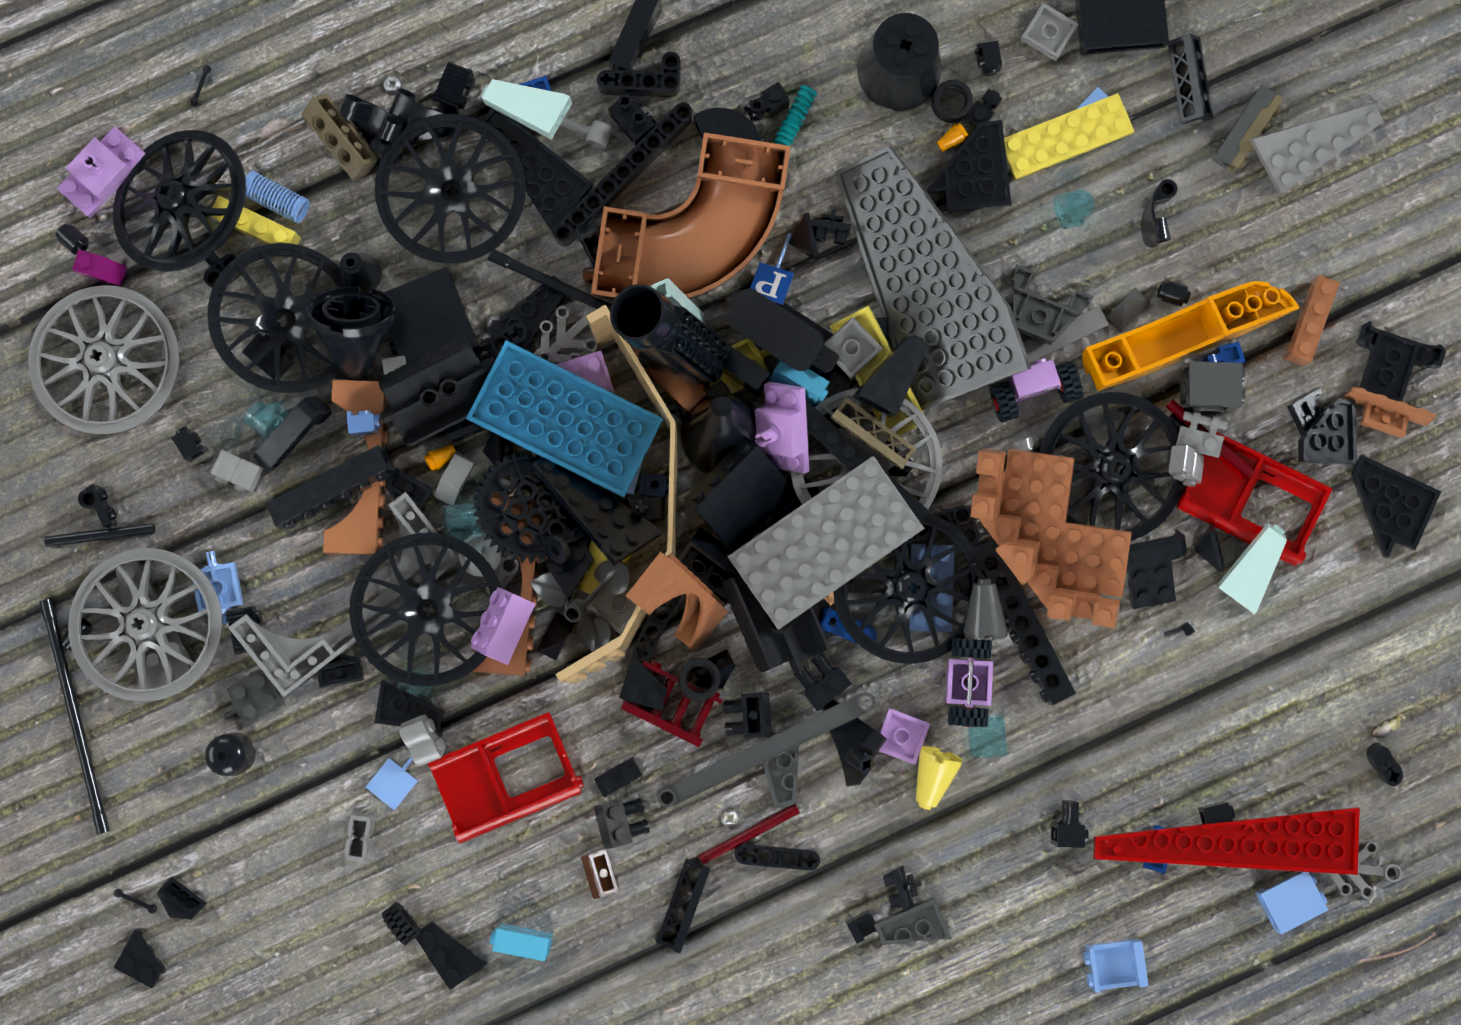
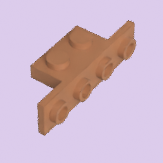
(1388, 414)

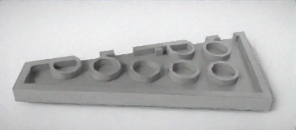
(1305, 147)
(153, 665)

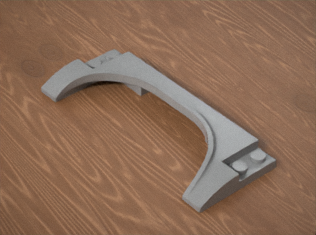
(292, 660)

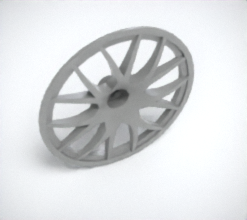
(112, 361)
(913, 414)
(154, 628)

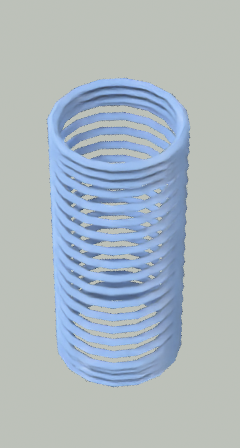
(291, 204)

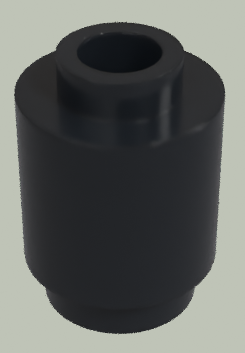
(72, 238)
(1173, 293)

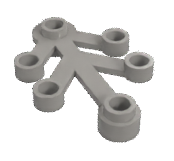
(563, 338)
(1365, 869)

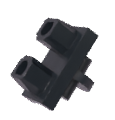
(822, 227)
(905, 886)

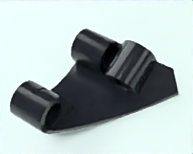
(410, 111)
(374, 123)
(1155, 229)
(856, 747)

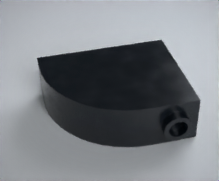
(727, 123)

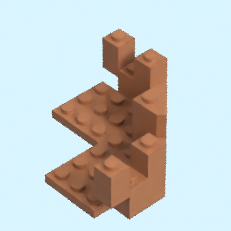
(1058, 559)

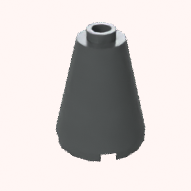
(985, 613)

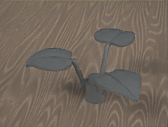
(590, 631)

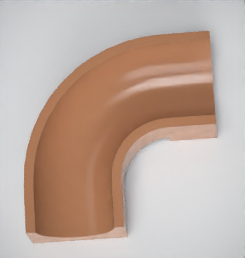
(708, 234)

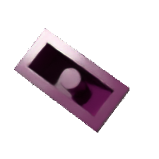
(99, 268)

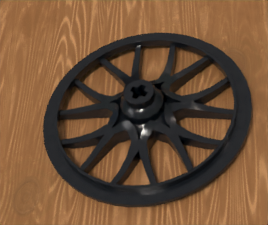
(441, 182)
(179, 199)
(272, 309)
(1105, 459)
(906, 602)
(413, 608)

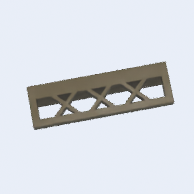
(870, 440)

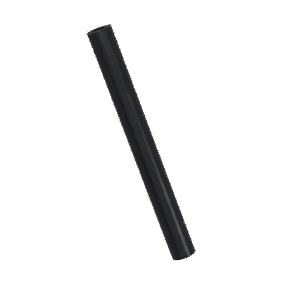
(97, 535)

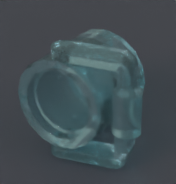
(1075, 208)
(264, 417)

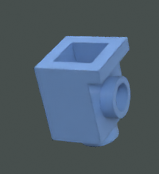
(363, 423)

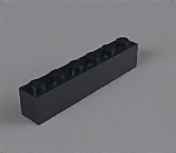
(331, 487)

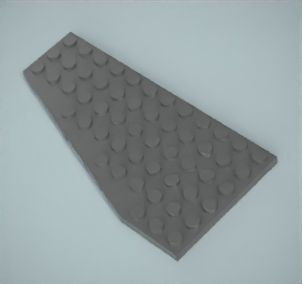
(929, 282)

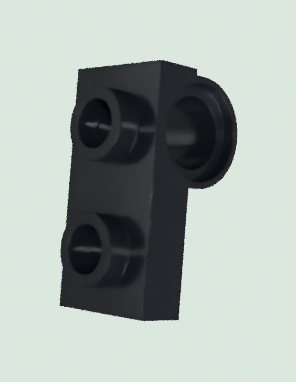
(105, 513)

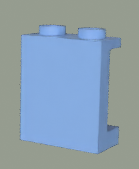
(1292, 901)
(1115, 965)

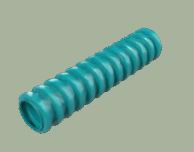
(796, 116)

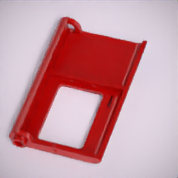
(1226, 491)
(476, 790)

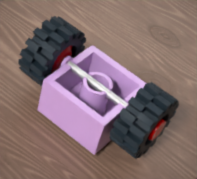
(1038, 380)
(969, 682)

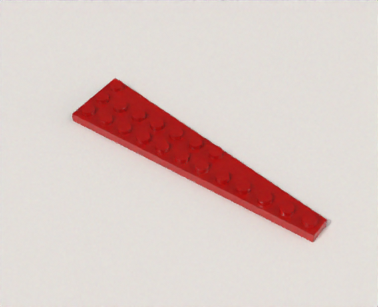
(1291, 842)

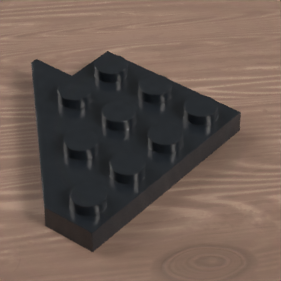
(977, 172)
(1393, 504)

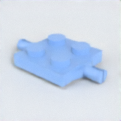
(225, 582)

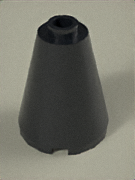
(360, 270)

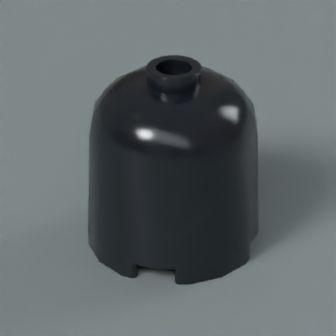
(230, 754)

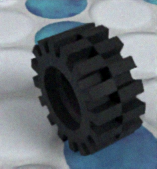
(400, 923)

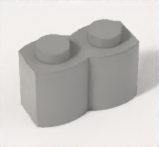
(1186, 465)
(237, 471)
(421, 740)
(359, 844)

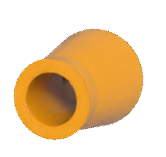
(954, 136)
(439, 457)

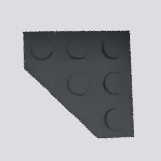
(1331, 436)

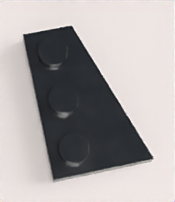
(399, 706)
(447, 955)

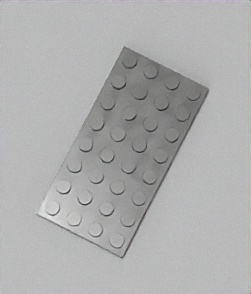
(825, 542)

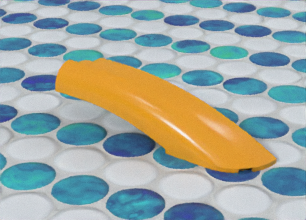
(1185, 333)

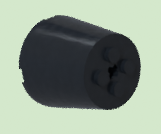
(898, 76)

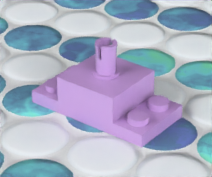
(100, 171)
(783, 427)

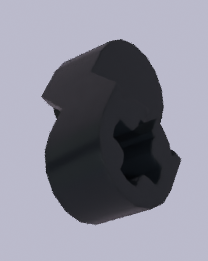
(1384, 764)

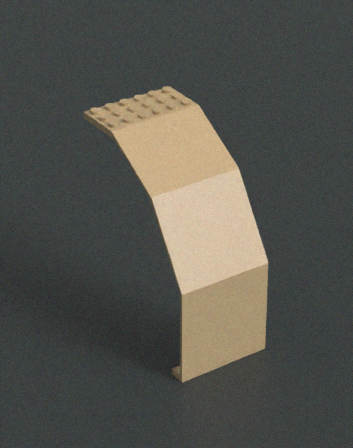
(614, 650)

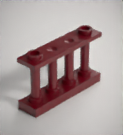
(673, 725)

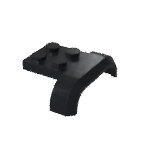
(1393, 360)
(1151, 570)

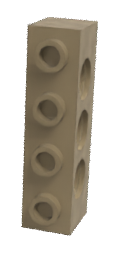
(339, 136)

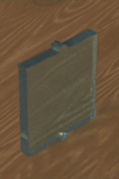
(988, 740)

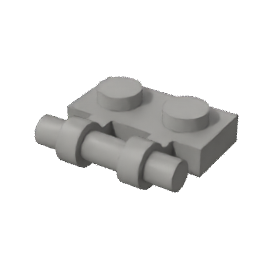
(1201, 441)

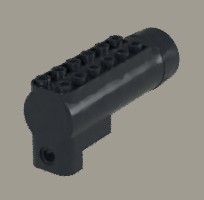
(667, 335)

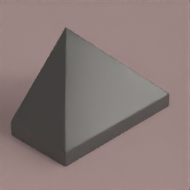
(1128, 310)

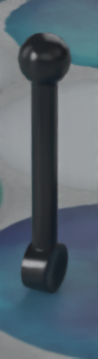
(194, 101)
(151, 908)

